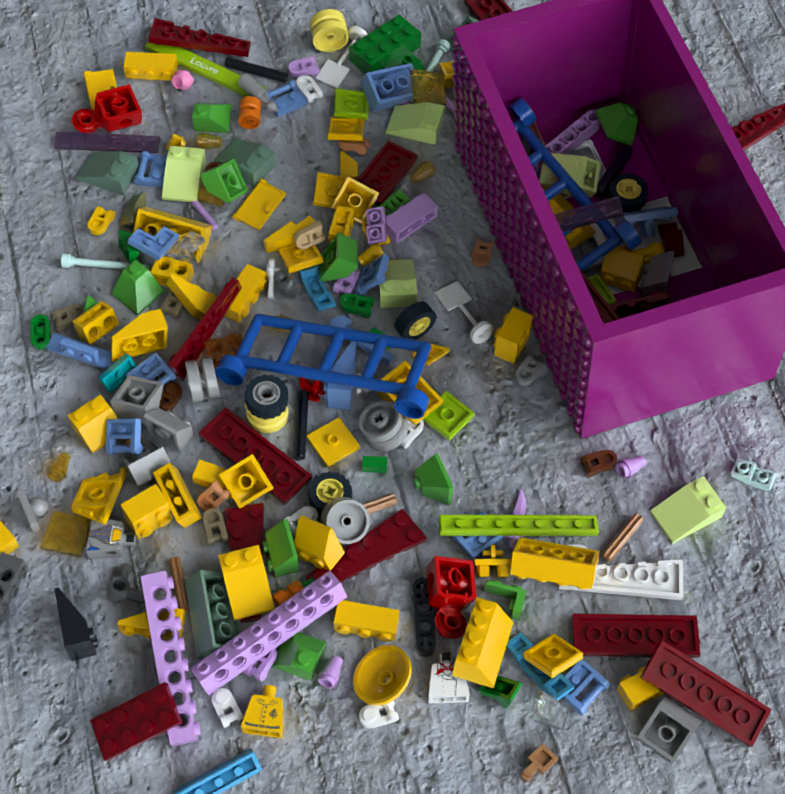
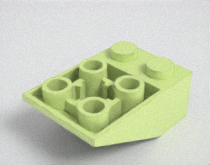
(581, 169)

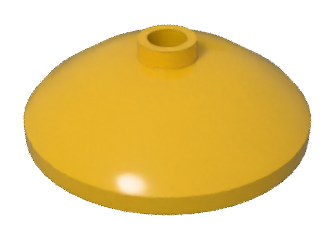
(382, 675)

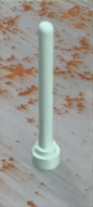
(441, 48)
(69, 261)

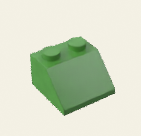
(339, 258)
(281, 550)

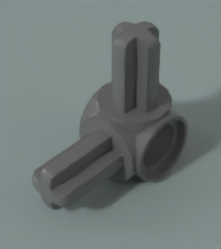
(121, 582)

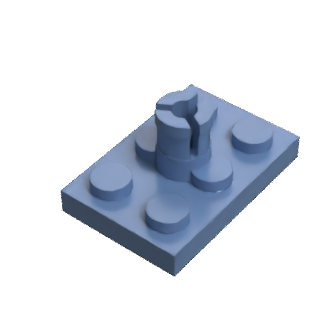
(647, 218)

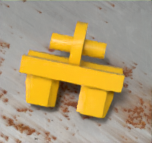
(482, 565)

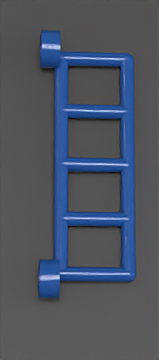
(622, 233)
(409, 400)

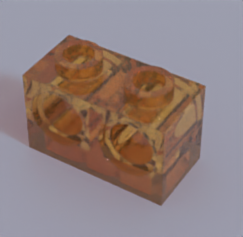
(223, 345)

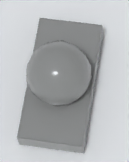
(35, 508)

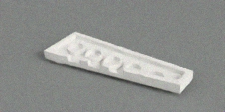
(641, 579)

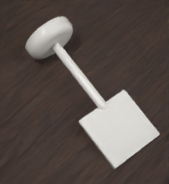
(334, 73)
(455, 296)

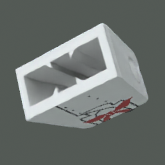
(444, 686)

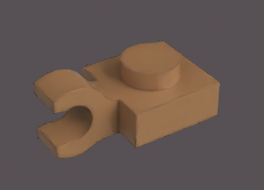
(540, 760)

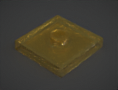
(427, 87)
(66, 534)

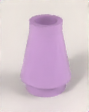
(629, 467)
(330, 673)

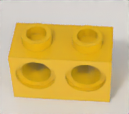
(342, 222)
(172, 266)
(95, 322)

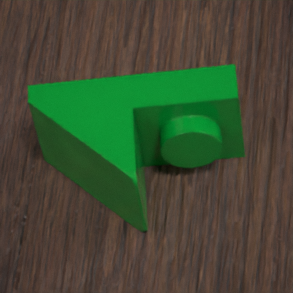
(129, 251)
(503, 690)

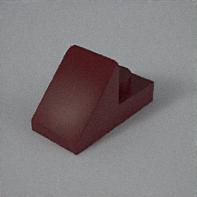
(672, 238)

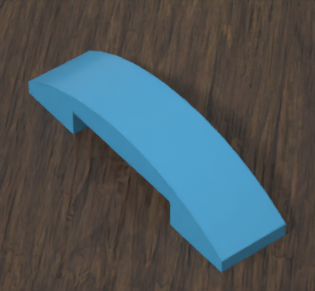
(316, 289)
(554, 687)

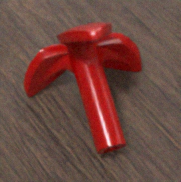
(315, 389)

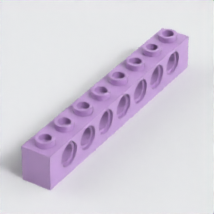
(151, 585)
(269, 632)

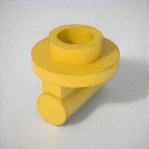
(176, 140)

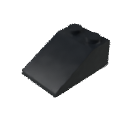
(77, 636)

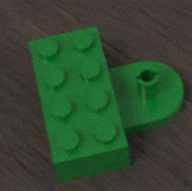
(387, 47)

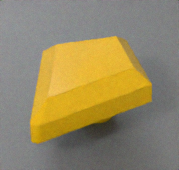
(435, 353)

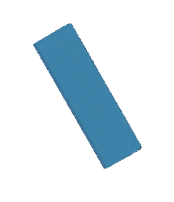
(223, 776)

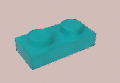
(117, 373)

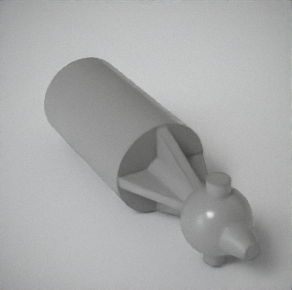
(254, 89)

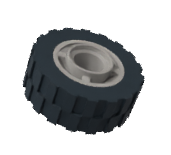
(266, 386)

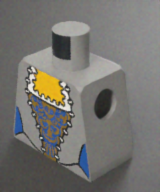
(108, 539)

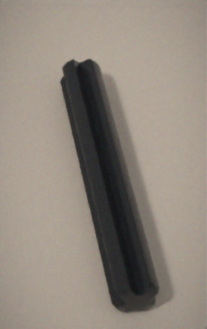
(256, 69)
(301, 425)

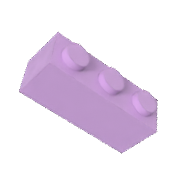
(410, 217)

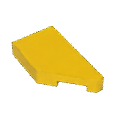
(348, 166)

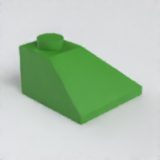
(212, 117)
(619, 122)
(224, 181)
(137, 287)
(434, 480)
(300, 655)

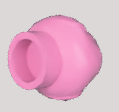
(182, 80)

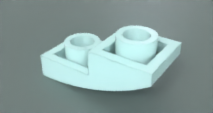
(750, 474)

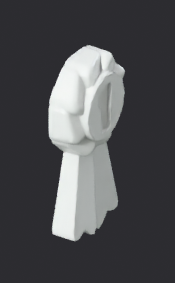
(270, 274)

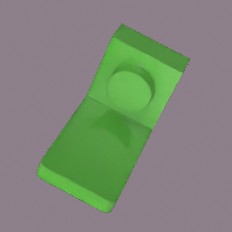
(514, 592)

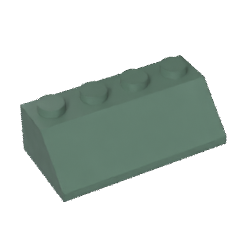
(210, 612)

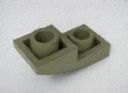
(130, 212)

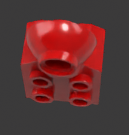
(113, 111)
(450, 591)

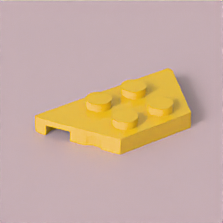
(98, 495)

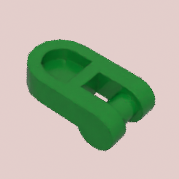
(350, 304)

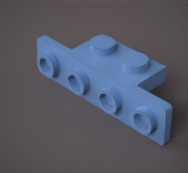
(80, 351)

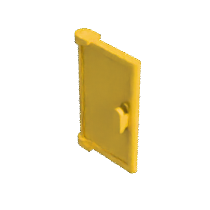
(98, 82)
(261, 200)

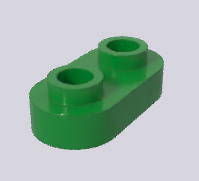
(40, 333)

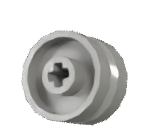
(202, 379)
(383, 426)
(356, 525)

